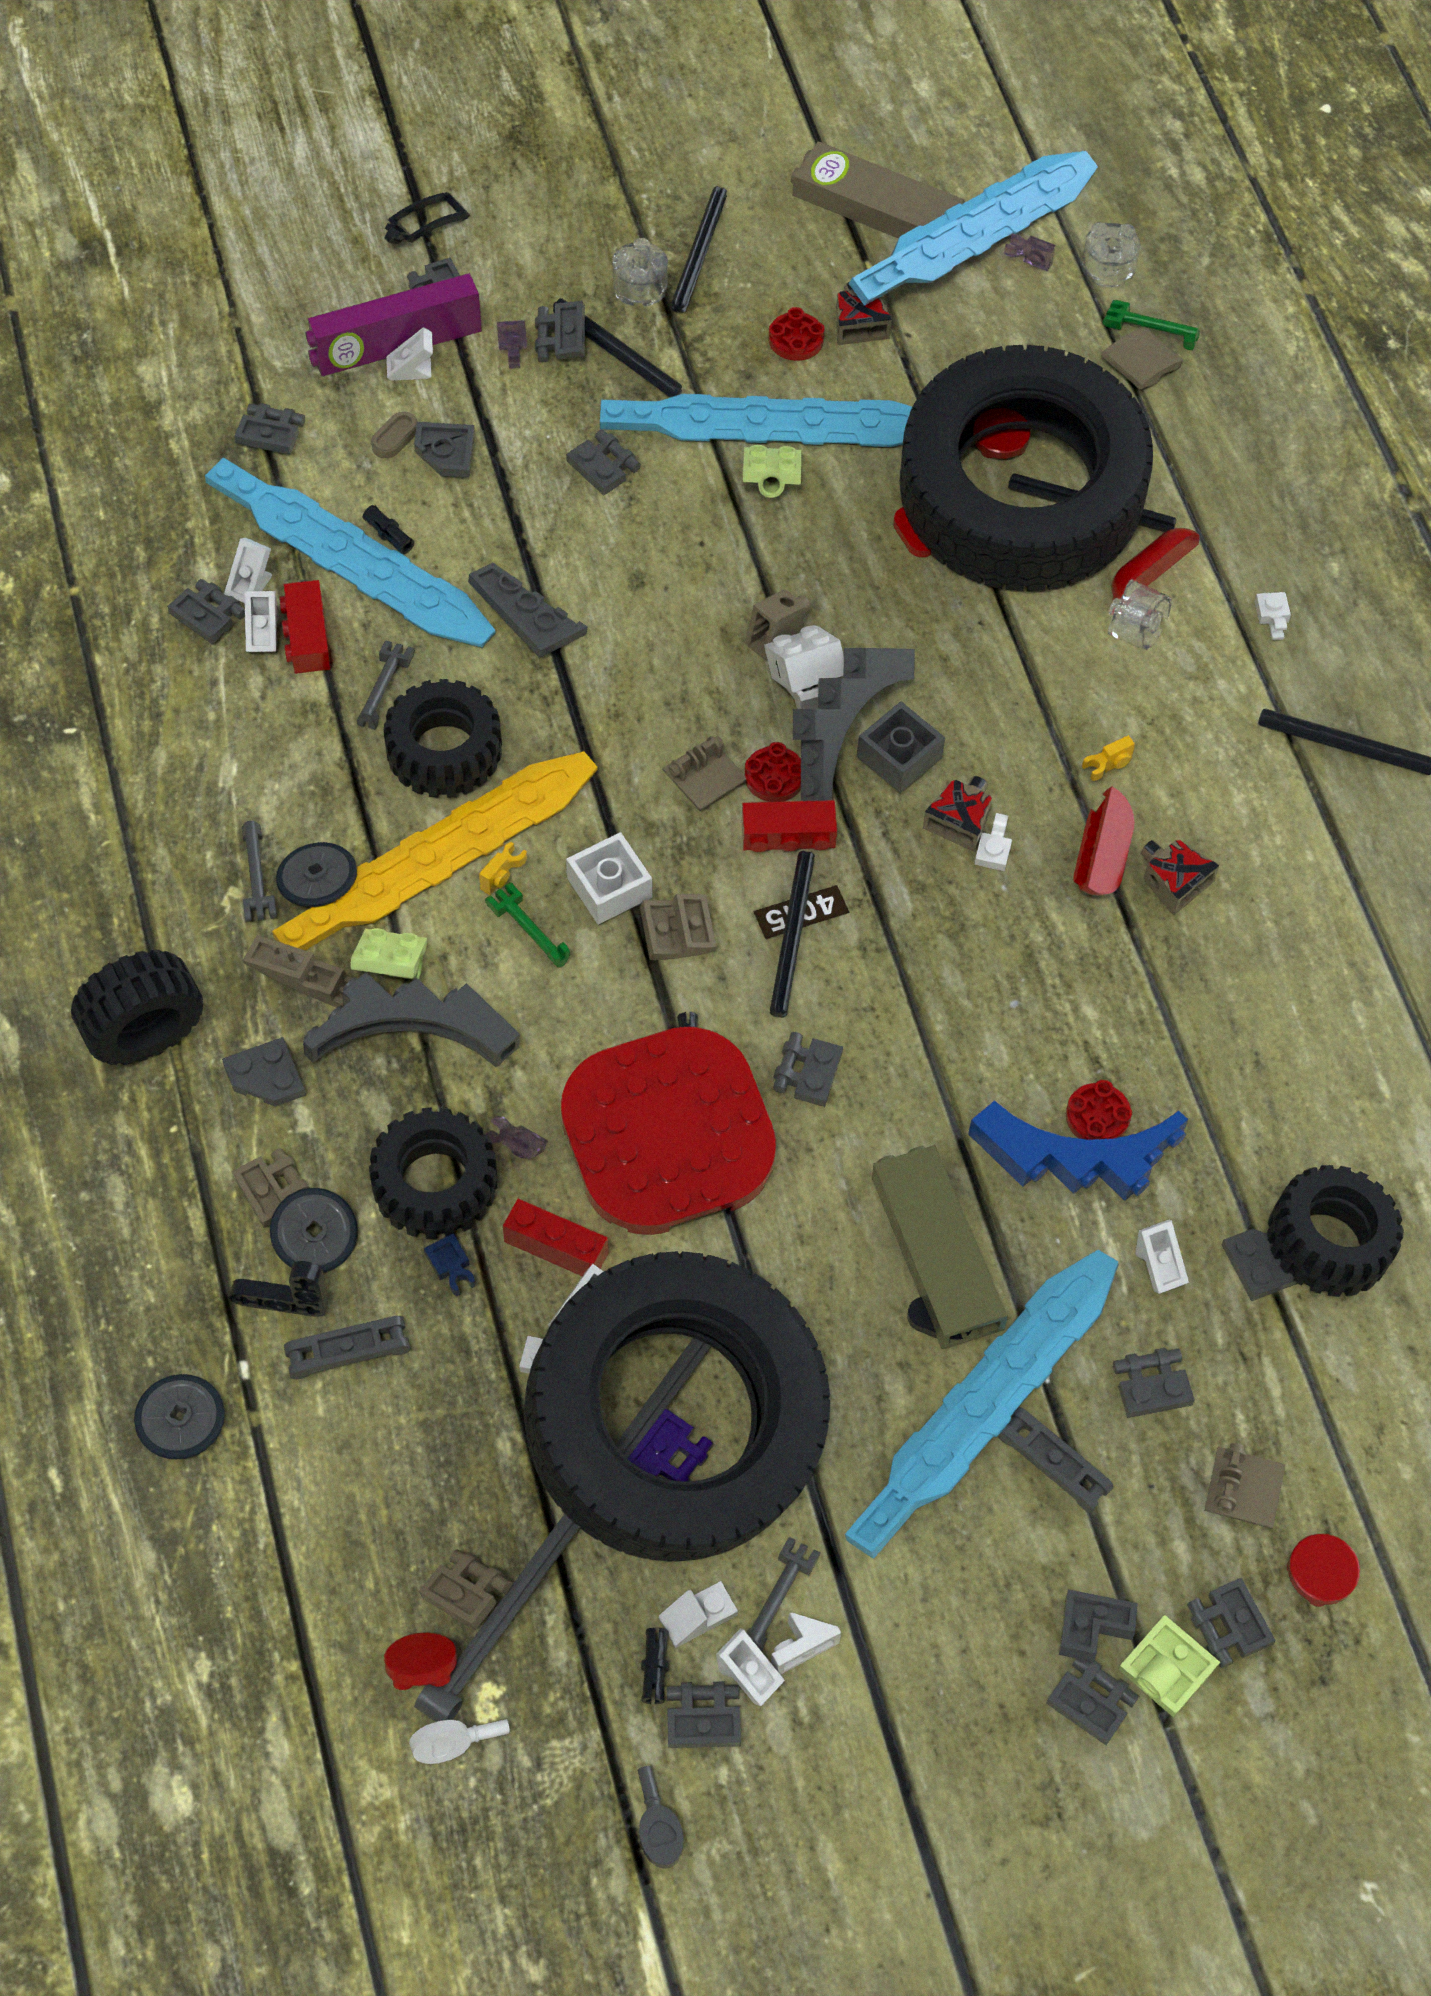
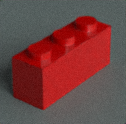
(305, 627)
(789, 825)
(554, 1238)

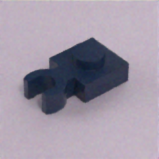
(449, 1260)

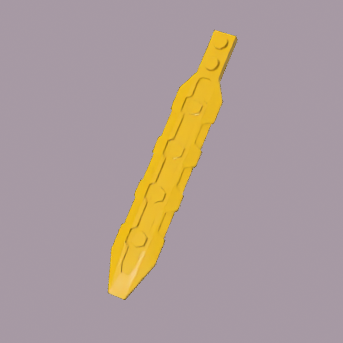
(445, 847)

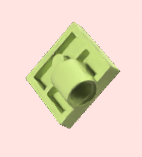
(769, 462)
(390, 953)
(1169, 1666)

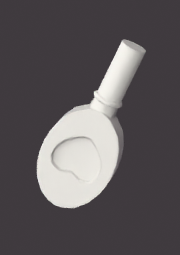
(450, 1739)

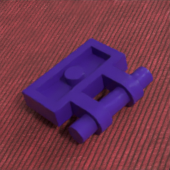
(663, 1443)

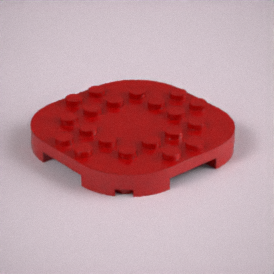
(668, 1129)

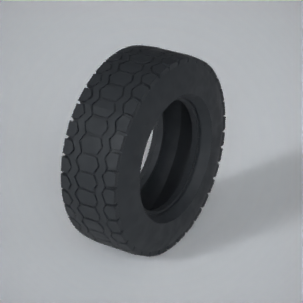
(1009, 541)
(751, 1330)

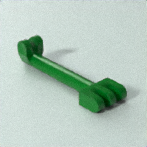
(1120, 312)
(558, 955)

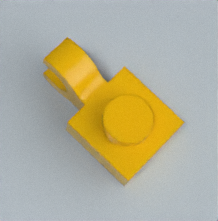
(1113, 756)
(496, 872)

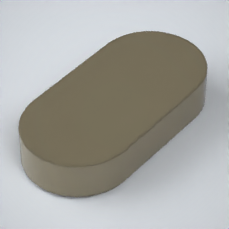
(394, 435)

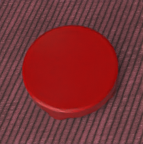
(796, 335)
(1002, 443)
(773, 773)
(1098, 1111)
(1323, 1569)
(420, 1660)

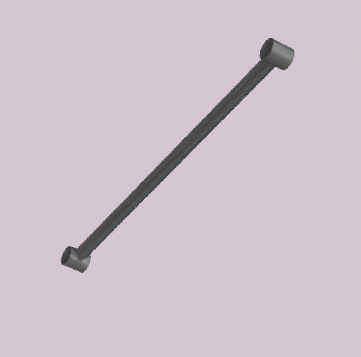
(443, 1701)

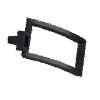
(397, 233)

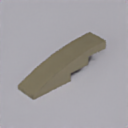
(297, 970)

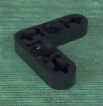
(304, 1296)

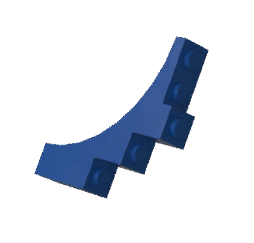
(1076, 1162)

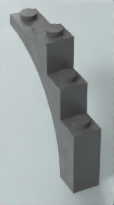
(839, 701)
(414, 1008)

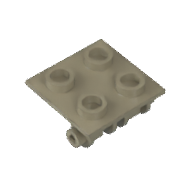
(705, 773)
(1244, 1486)

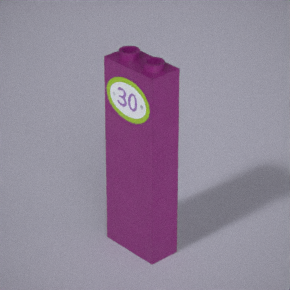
(379, 326)

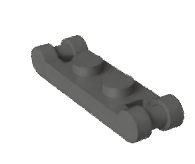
(346, 1346)
(1056, 1459)

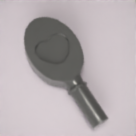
(659, 1827)

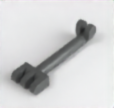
(392, 659)
(251, 834)
(794, 1564)

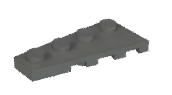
(525, 611)

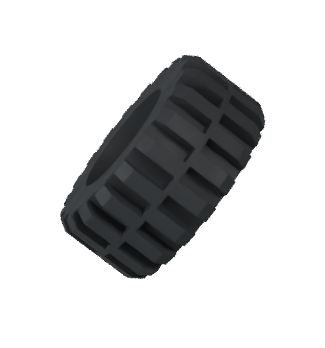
(439, 706)
(137, 1007)
(427, 1135)
(1354, 1202)

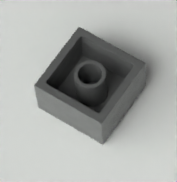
(900, 746)

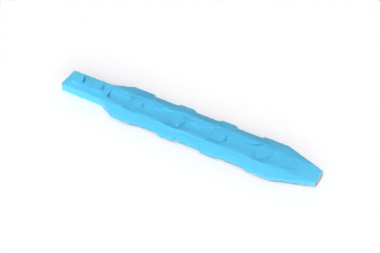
(977, 224)
(762, 419)
(351, 554)
(984, 1401)

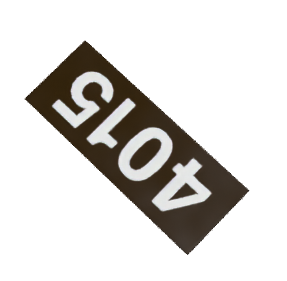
(819, 907)

